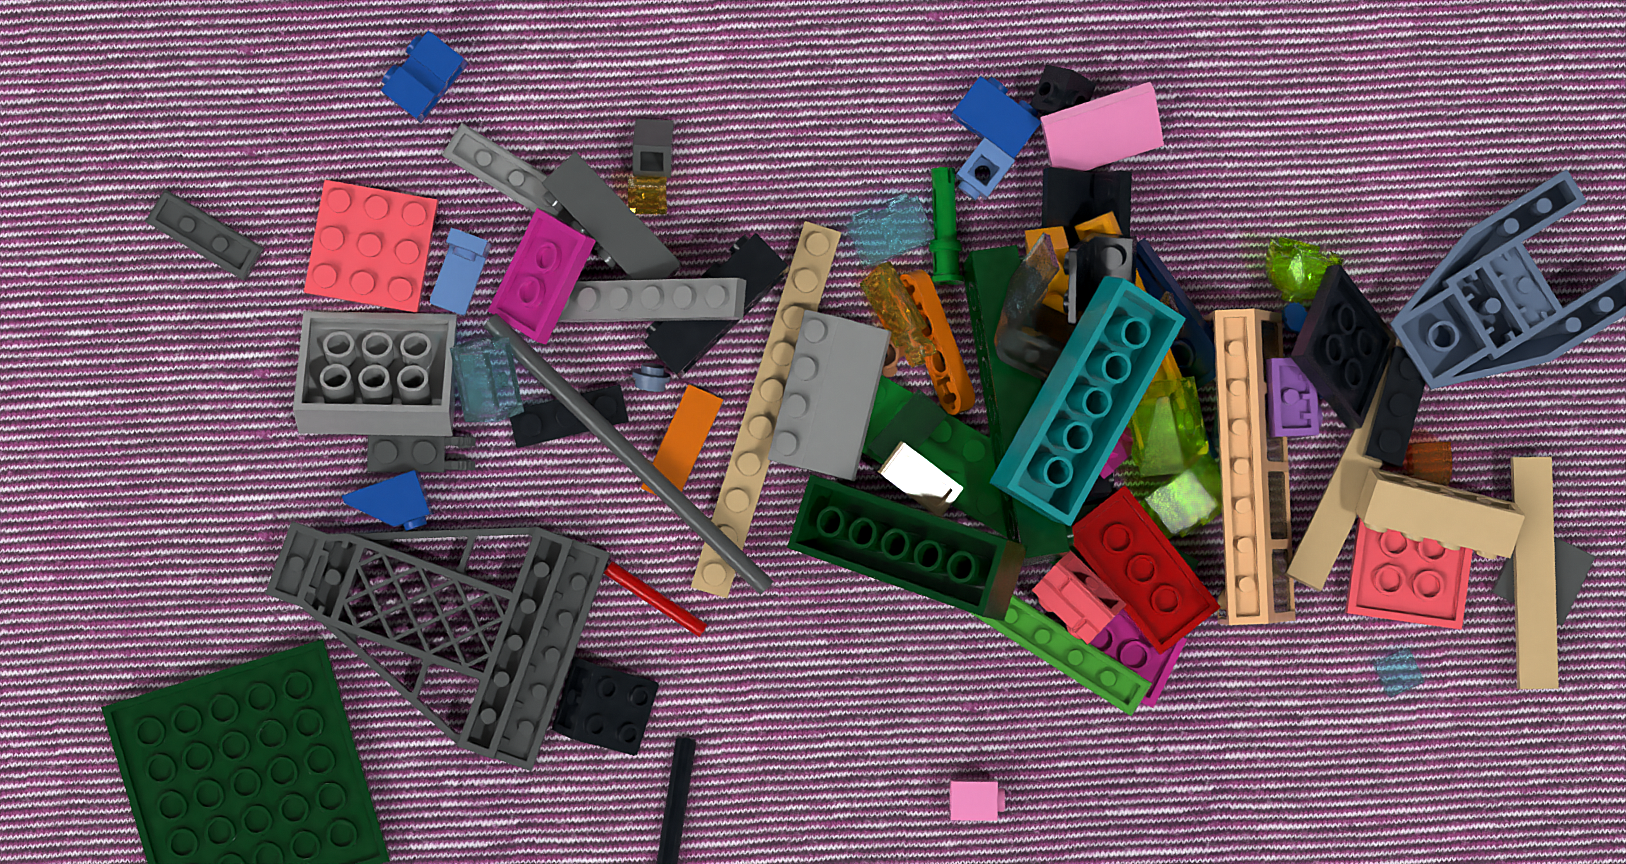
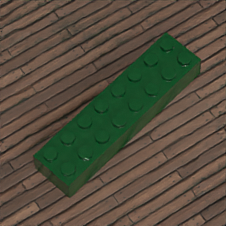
(1007, 396)

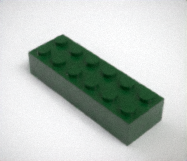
(907, 547)

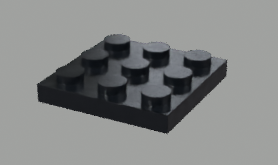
(1343, 347)

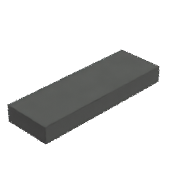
(204, 235)

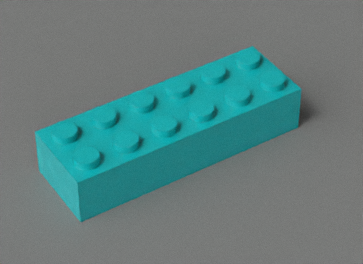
(1087, 400)

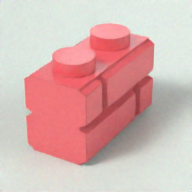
(1078, 598)

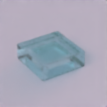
(1398, 672)

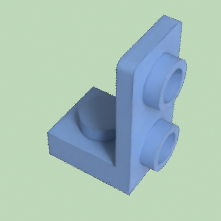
(460, 271)

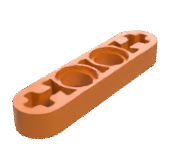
(952, 381)

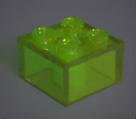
(1168, 428)

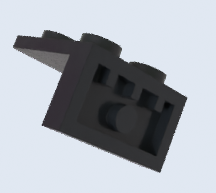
(1079, 196)
(1088, 264)
(605, 707)

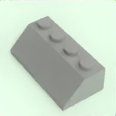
(829, 395)

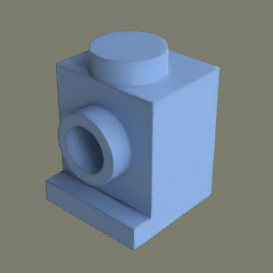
(991, 158)

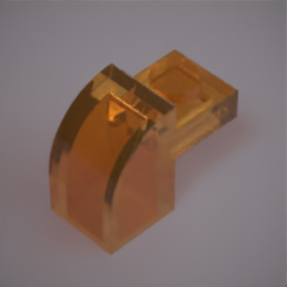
(1430, 462)

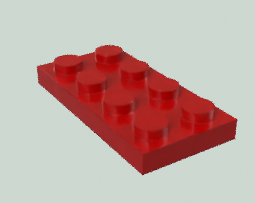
(1143, 570)

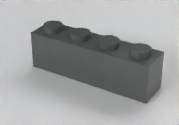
(609, 221)

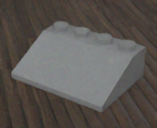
(376, 374)

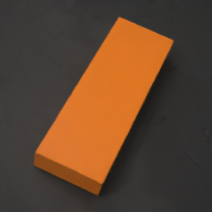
(686, 436)

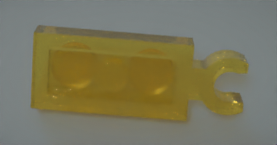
(898, 313)

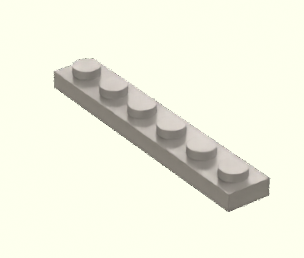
(656, 300)

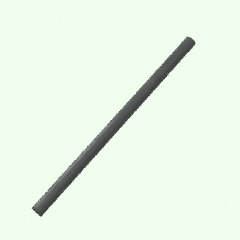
(630, 456)

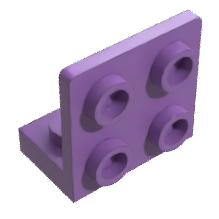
(1291, 401)

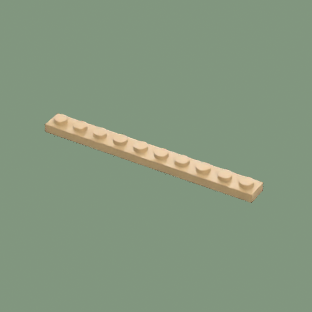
(750, 454)

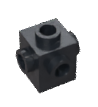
(1060, 90)

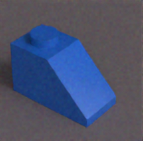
(394, 501)

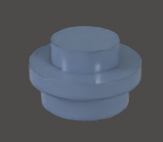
(651, 377)

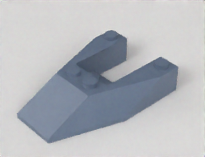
(1491, 305)

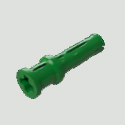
(946, 245)

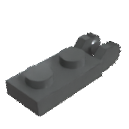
(417, 453)

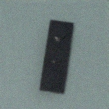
(1395, 411)
(554, 421)

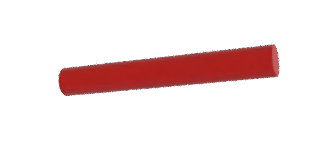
(655, 599)

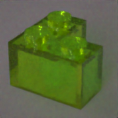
(1186, 498)

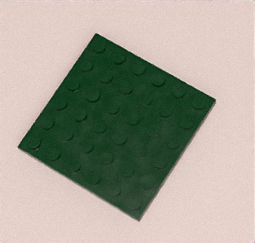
(248, 767)

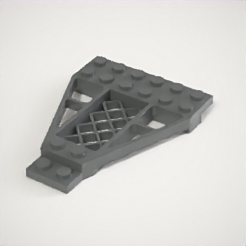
(531, 646)

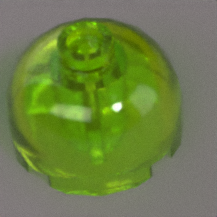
(1297, 268)

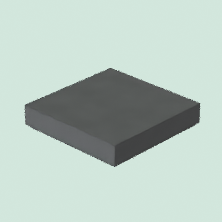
(1570, 572)

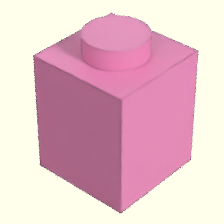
(975, 799)

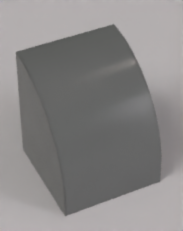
(653, 148)

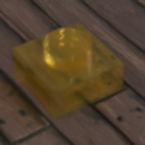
(647, 195)

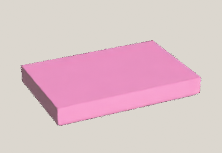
(1103, 129)

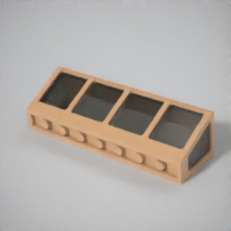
(1251, 472)

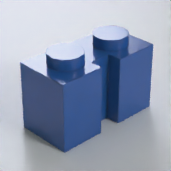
(423, 76)
(994, 115)

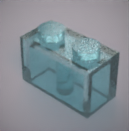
(889, 231)
(486, 379)

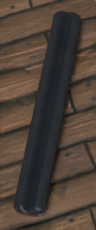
(676, 800)

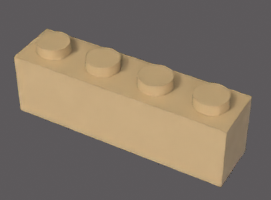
(1439, 513)

